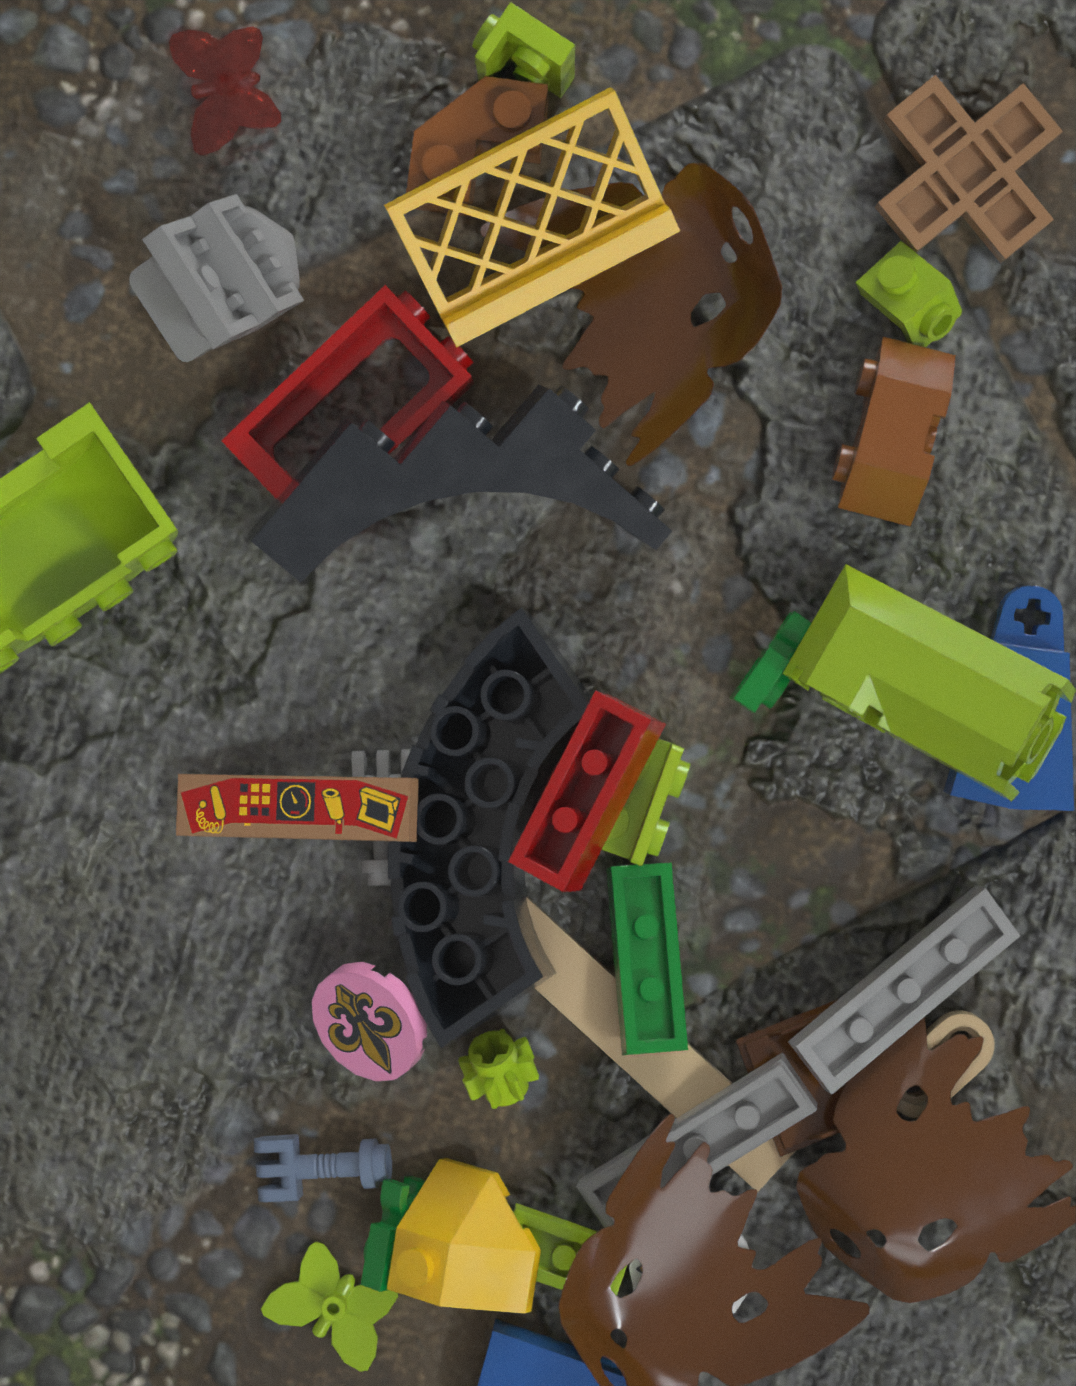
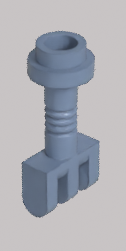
(371, 1164)

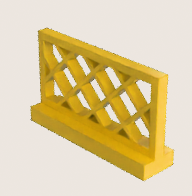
(557, 266)

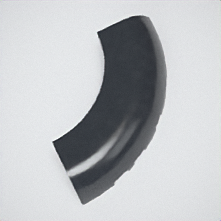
(479, 779)

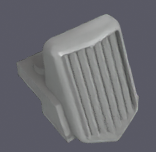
(217, 276)

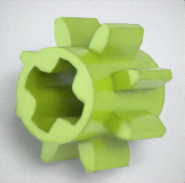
(498, 1068)

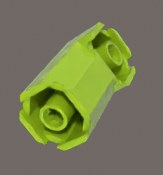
(931, 682)

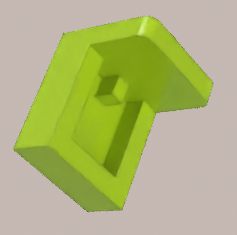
(911, 295)

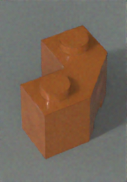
(472, 125)
(902, 405)

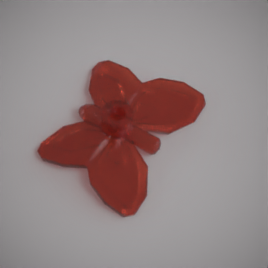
(229, 86)

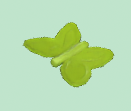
(336, 1302)

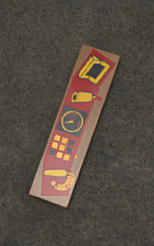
(297, 807)

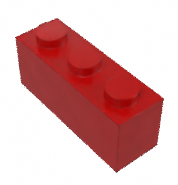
(586, 792)

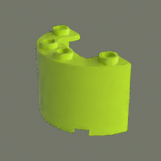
(73, 533)

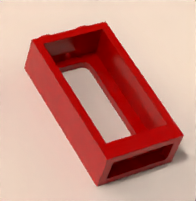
(337, 358)

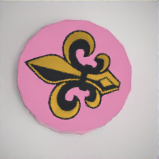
(369, 1022)

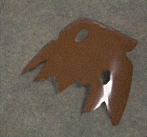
(646, 302)
(927, 1170)
(690, 1278)

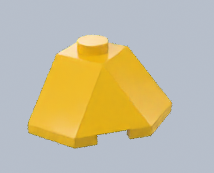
(464, 1244)

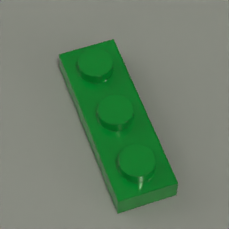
(646, 959)

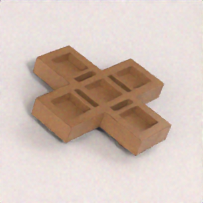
(968, 168)

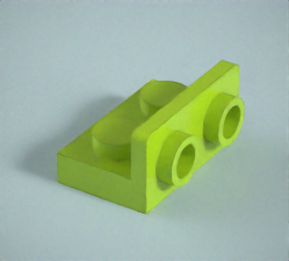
(526, 45)
(639, 825)

